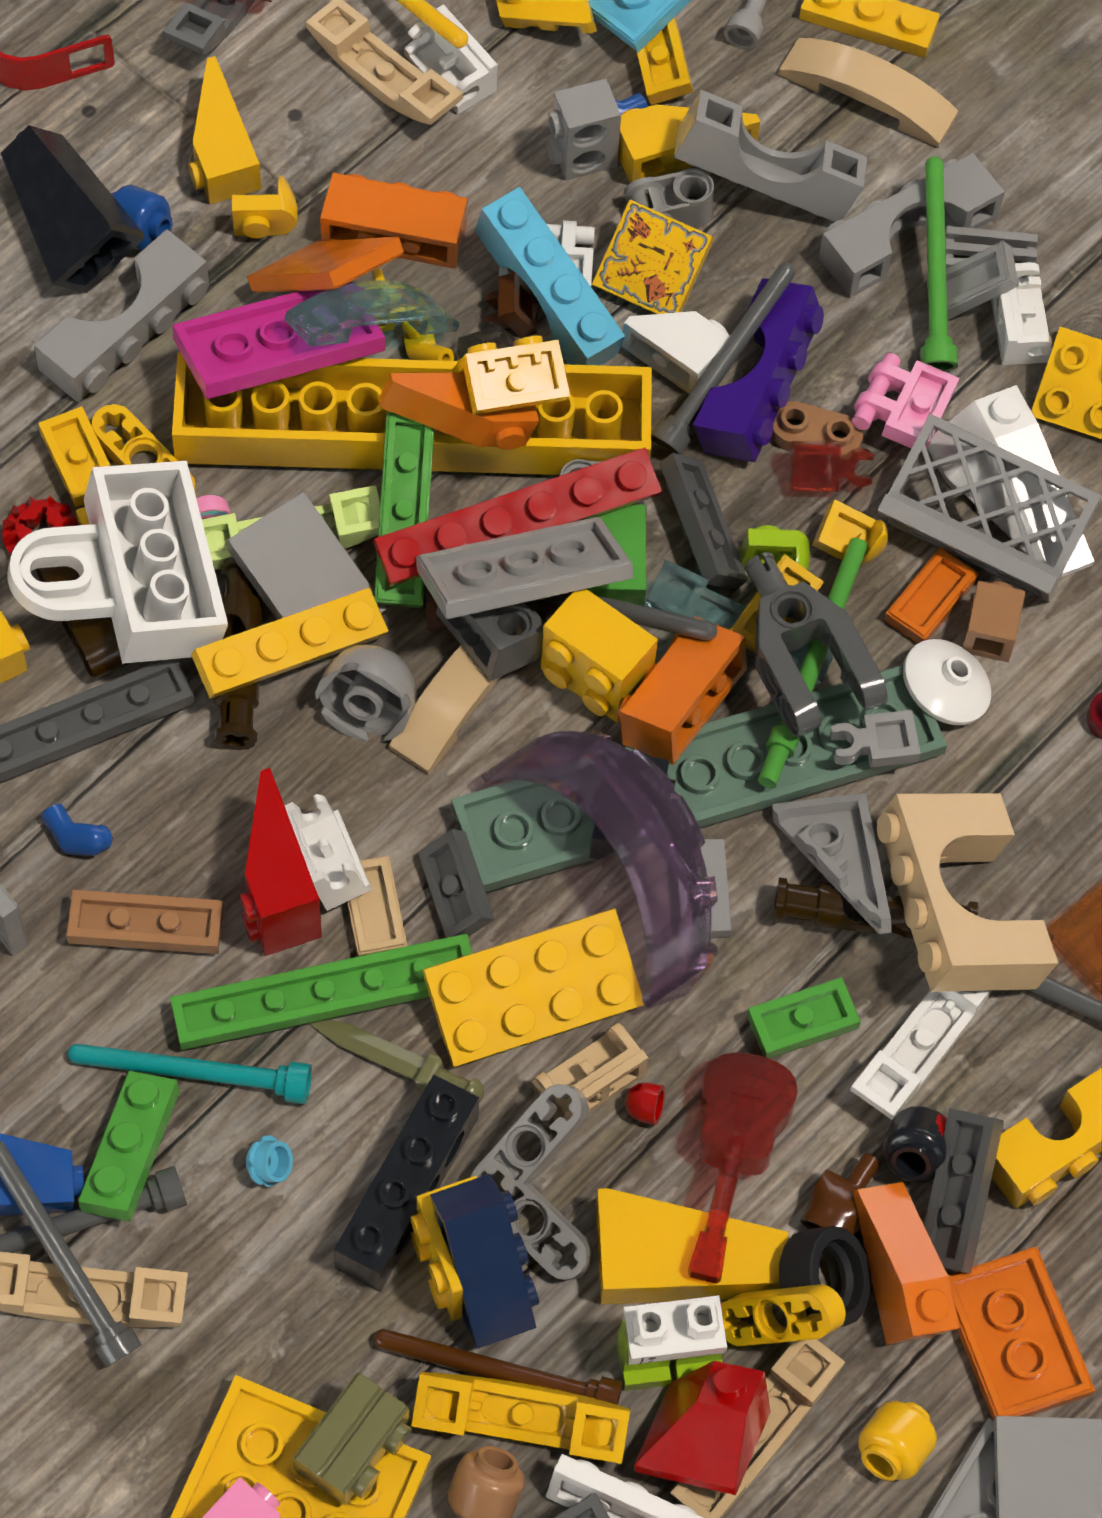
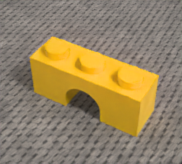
(1032, 1164)

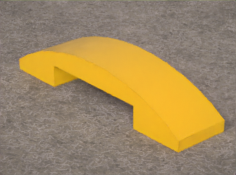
(521, 1413)

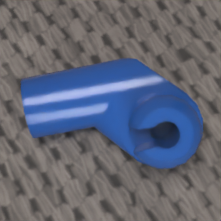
(76, 837)

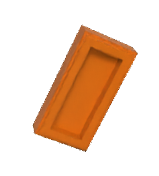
(931, 596)

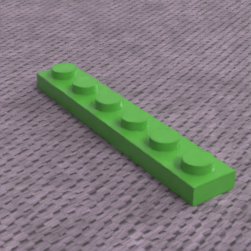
(310, 993)

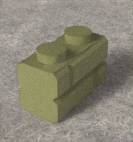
(353, 1439)

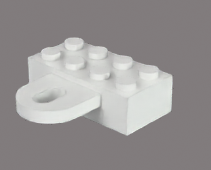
(136, 562)

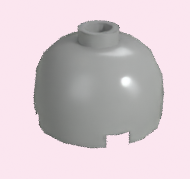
(367, 692)

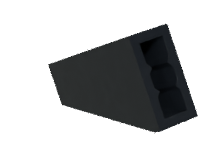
(68, 209)

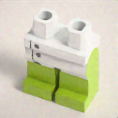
(679, 1330)

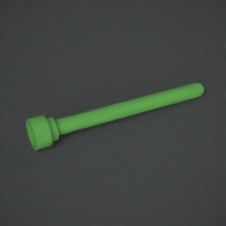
(938, 347)

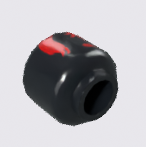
(915, 1144)

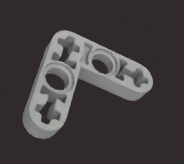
(520, 1173)

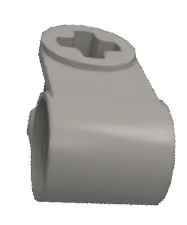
(670, 193)

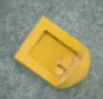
(265, 214)
(843, 523)

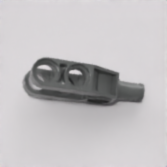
(819, 621)

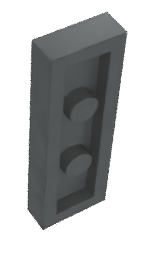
(703, 521)
(962, 1187)

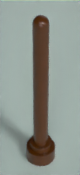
(488, 1367)

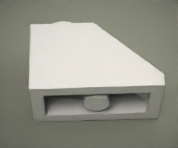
(675, 344)

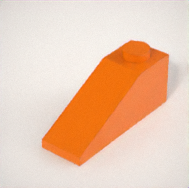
(445, 405)
(904, 1266)

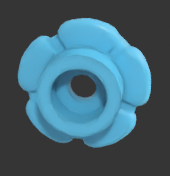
(269, 1161)

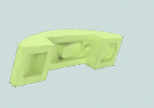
(350, 516)

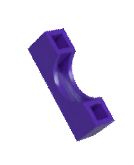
(741, 415)

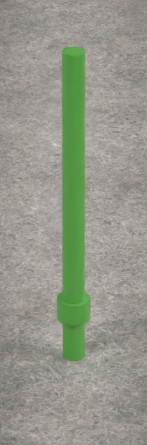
(781, 742)

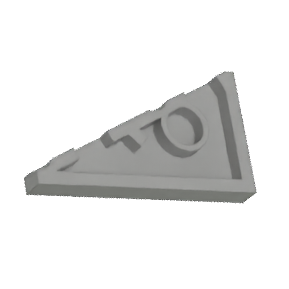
(842, 845)

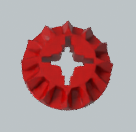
(30, 514)

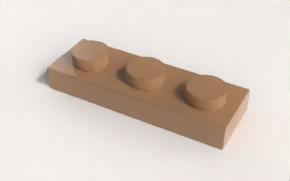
(145, 921)

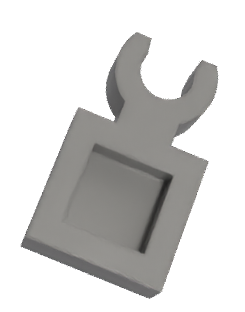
(885, 738)

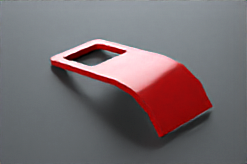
(51, 67)

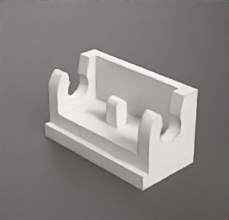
(465, 68)
(1022, 320)
(328, 853)

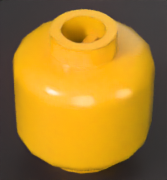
(897, 1440)

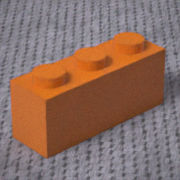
(425, 221)
(681, 693)

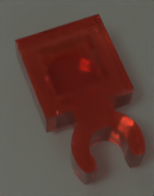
(821, 465)

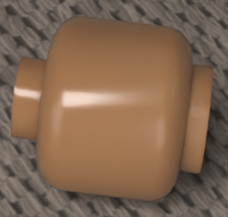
(486, 1484)

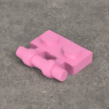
(921, 393)

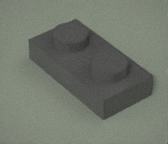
(456, 884)

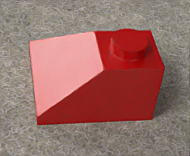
(707, 1427)

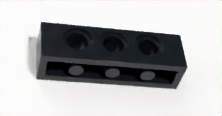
(412, 1167)

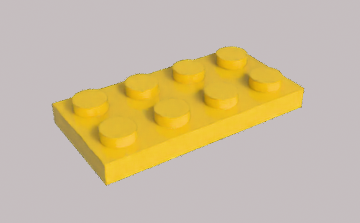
(533, 987)

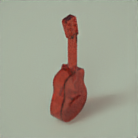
(744, 1109)

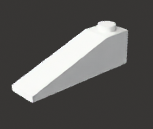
(1009, 423)

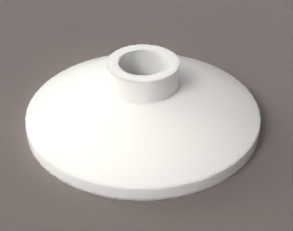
(946, 682)

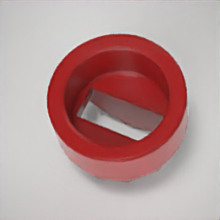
(645, 1102)

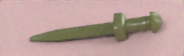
(393, 1056)

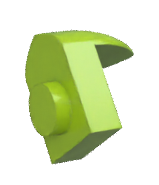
(776, 541)

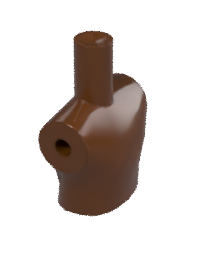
(833, 1197)

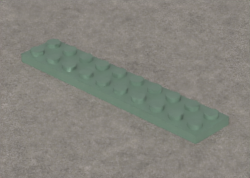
(532, 830)

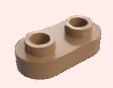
(816, 425)

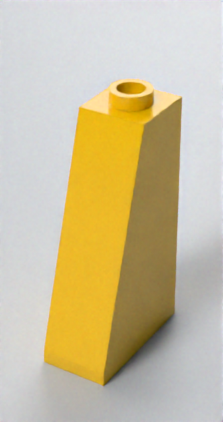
(650, 1244)

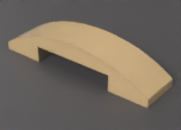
(378, 67)
(873, 82)
(442, 711)
(136, 1299)
(793, 1390)

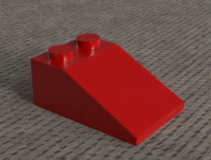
(280, 894)

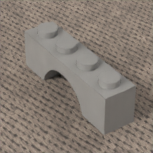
(816, 180)
(860, 249)
(84, 353)

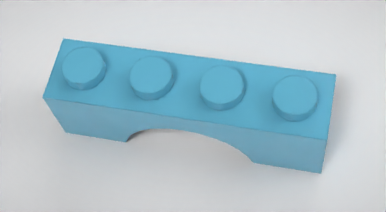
(526, 245)

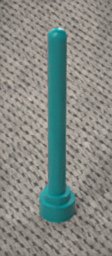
(287, 1081)

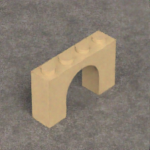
(953, 944)

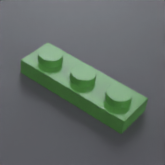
(129, 1146)

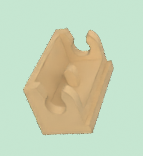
(597, 1070)

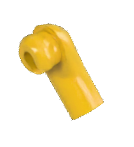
(424, 346)

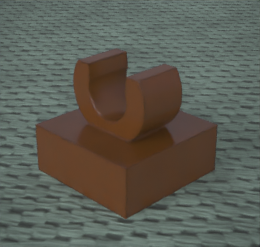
(515, 306)

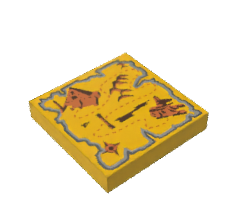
(653, 260)

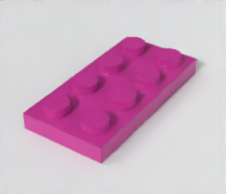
(258, 346)

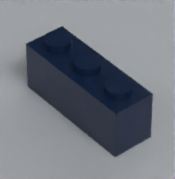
(487, 1259)

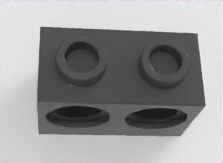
(499, 637)

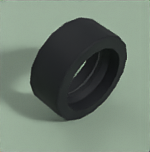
(845, 1262)

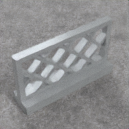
(970, 544)

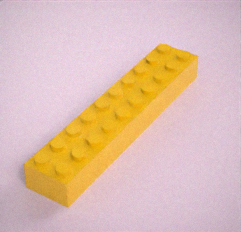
(337, 422)

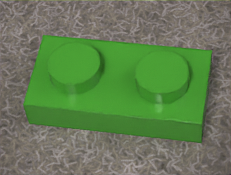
(803, 1018)

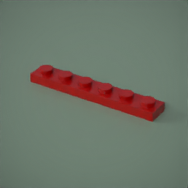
(542, 505)

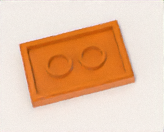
(325, 265)
(1018, 1336)

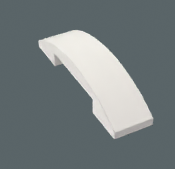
(917, 1049)

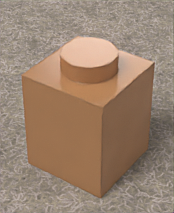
(994, 620)

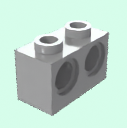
(584, 129)

